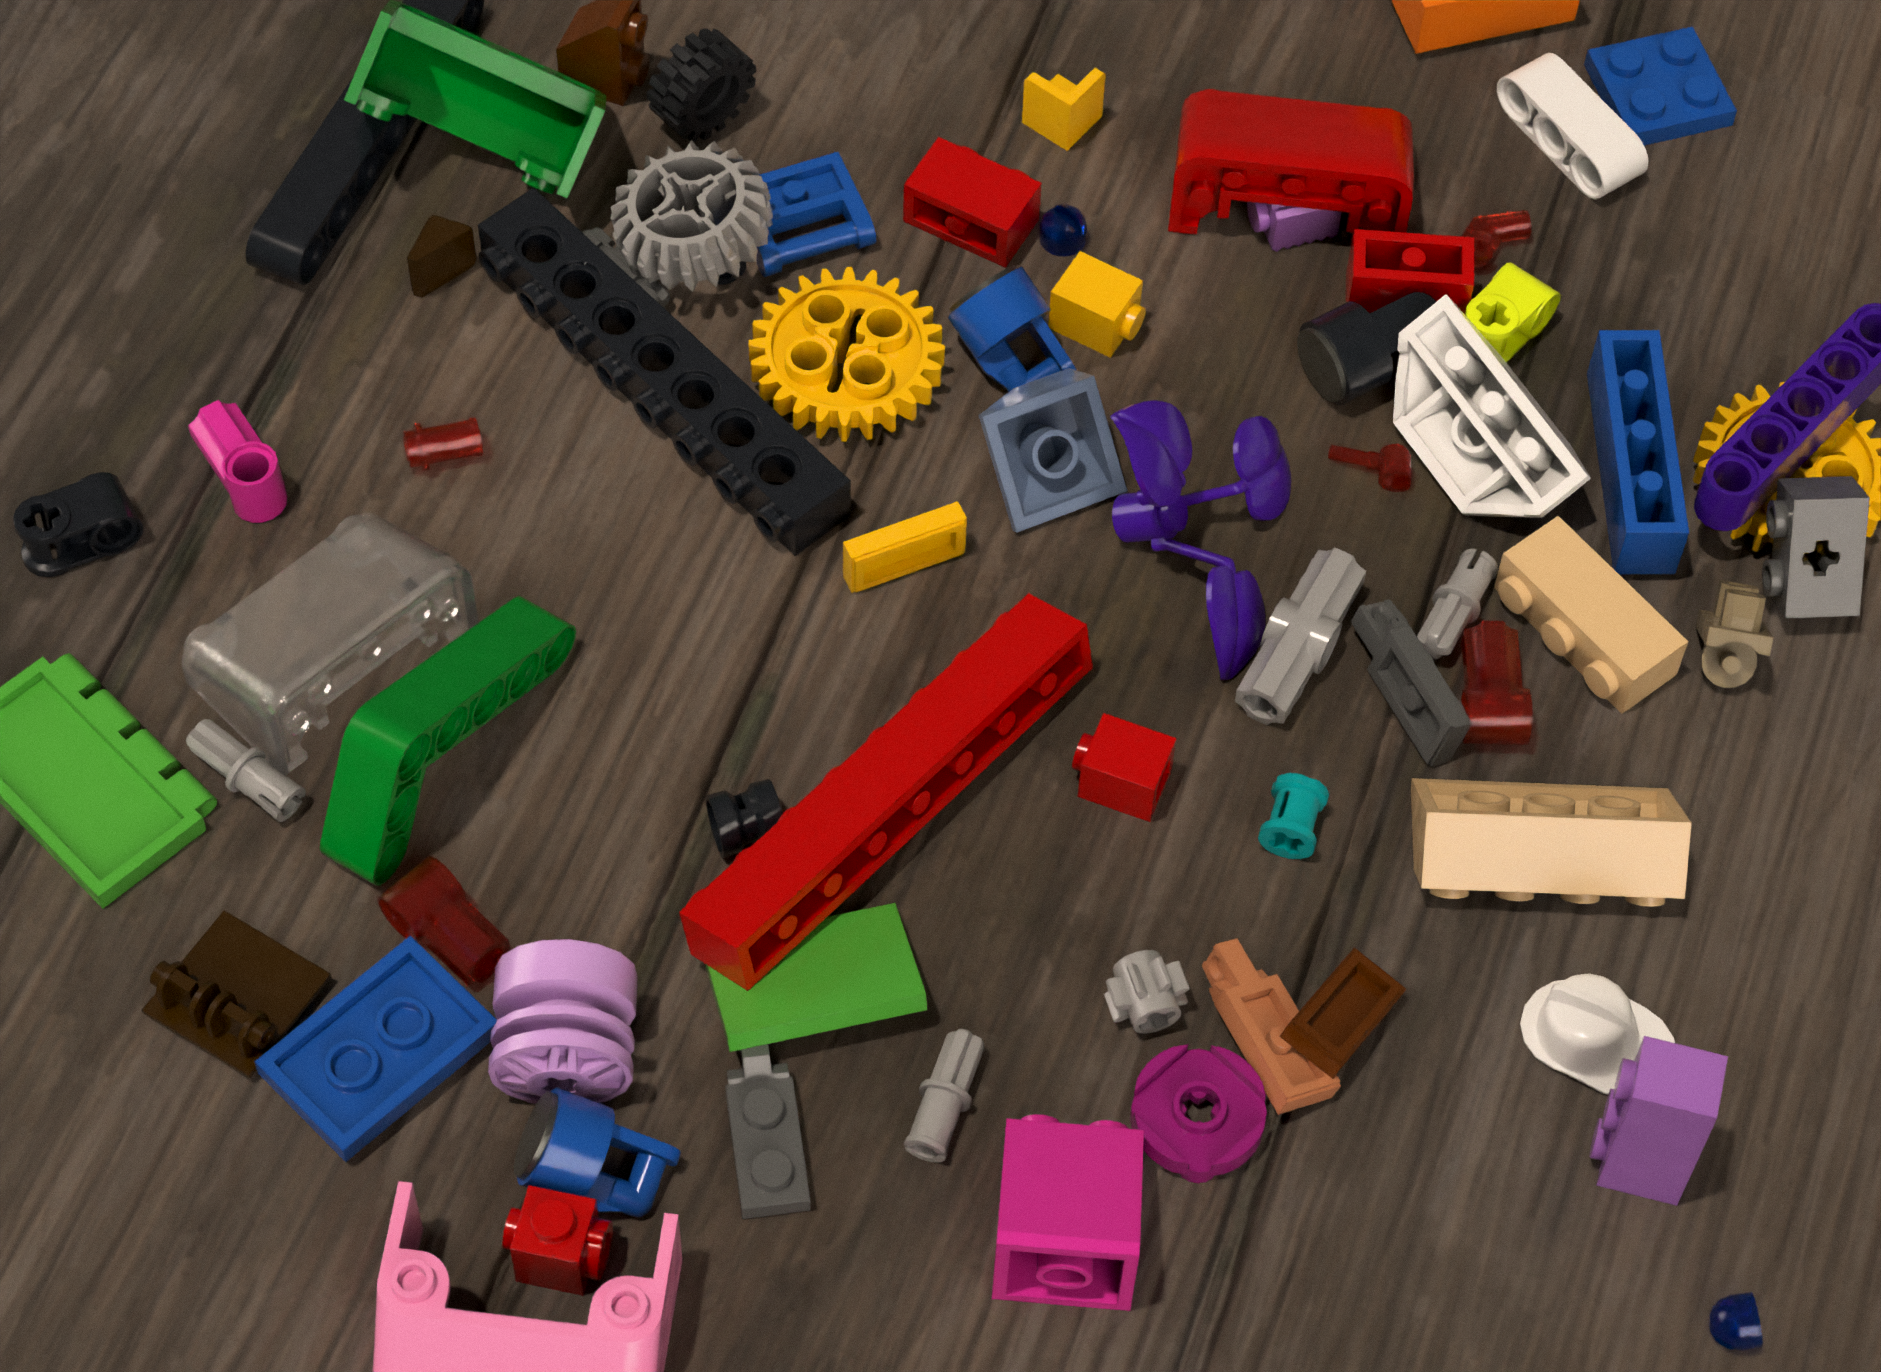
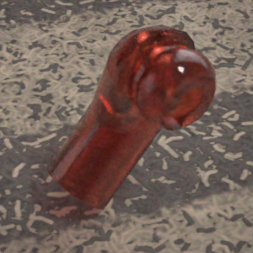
(1496, 228)

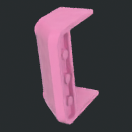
(418, 1332)

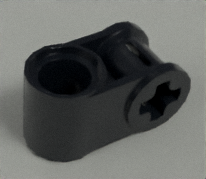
(80, 521)

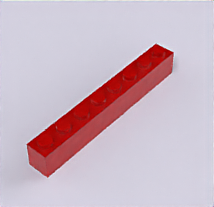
(885, 791)

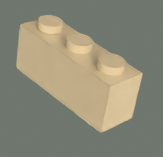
(1589, 615)

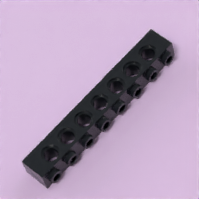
(629, 337)

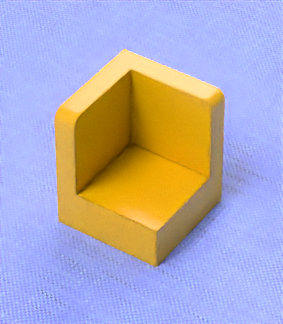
(1061, 108)

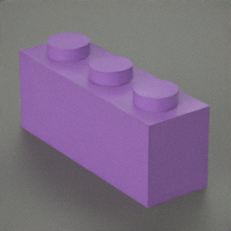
(1658, 1119)

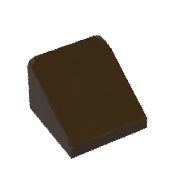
(440, 254)

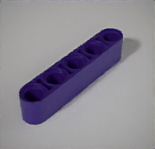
(1792, 423)

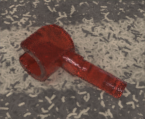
(1391, 462)

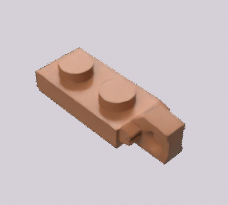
(1256, 1014)

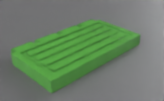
(91, 781)

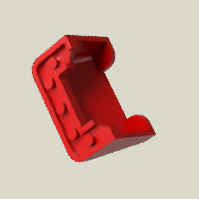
(1292, 157)

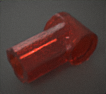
(1494, 687)
(435, 910)

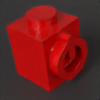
(557, 1240)

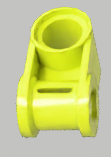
(1512, 309)

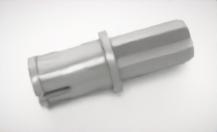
(1457, 603)
(246, 770)
(945, 1096)

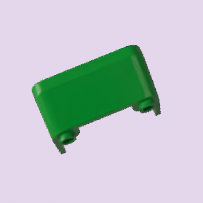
(478, 94)

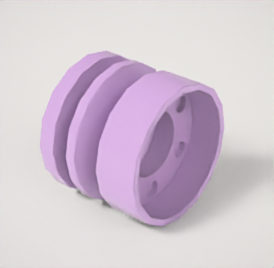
(563, 1020)

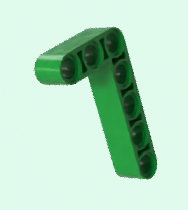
(423, 719)

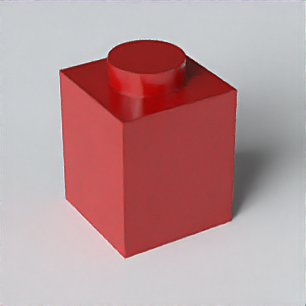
(1124, 766)

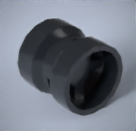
(742, 817)

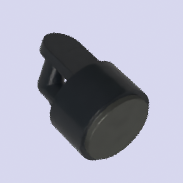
(1351, 349)

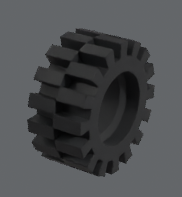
(701, 84)

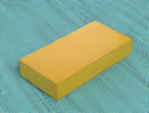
(904, 547)

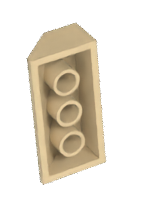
(1549, 841)

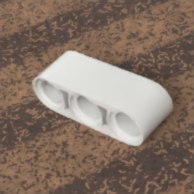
(1572, 125)

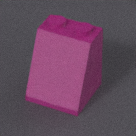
(1069, 1213)

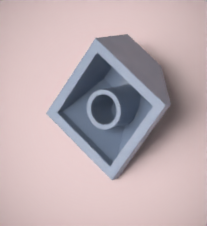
(1051, 448)

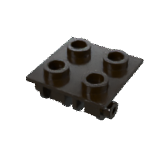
(234, 992)

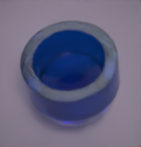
(1055, 233)
(1736, 1322)

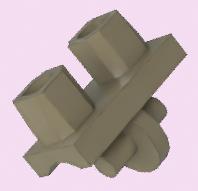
(1733, 634)

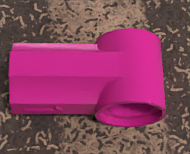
(240, 461)

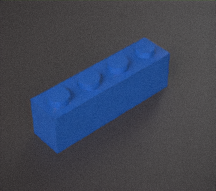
(1637, 452)

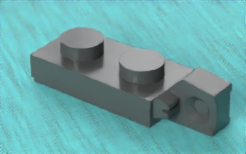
(1411, 682)
(766, 1137)

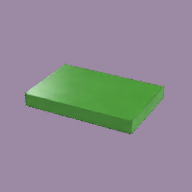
(837, 977)

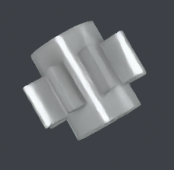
(1146, 991)

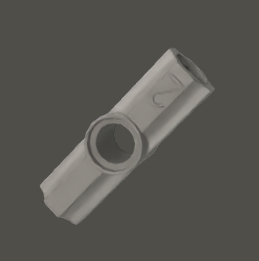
(1300, 636)

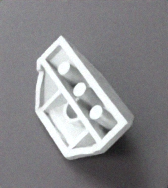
(1478, 421)

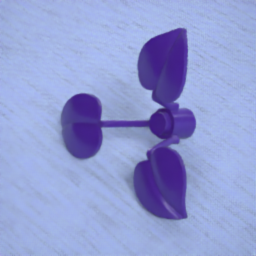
(1159, 455)

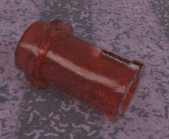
(442, 443)

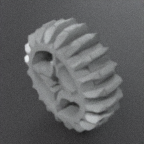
(691, 215)

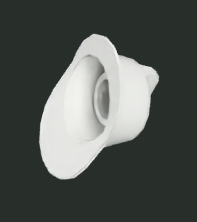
(1587, 1028)

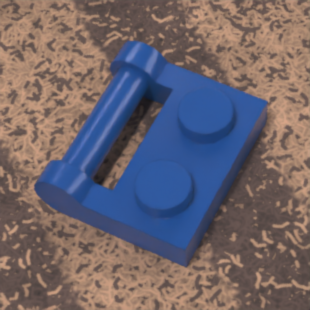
(808, 195)

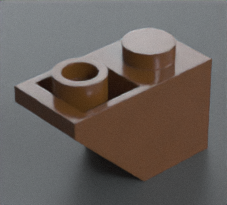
(606, 48)

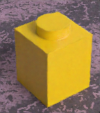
(1096, 304)

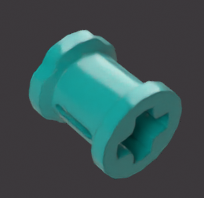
(1293, 816)

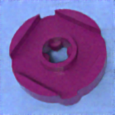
(1191, 1147)

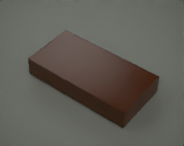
(1343, 1012)

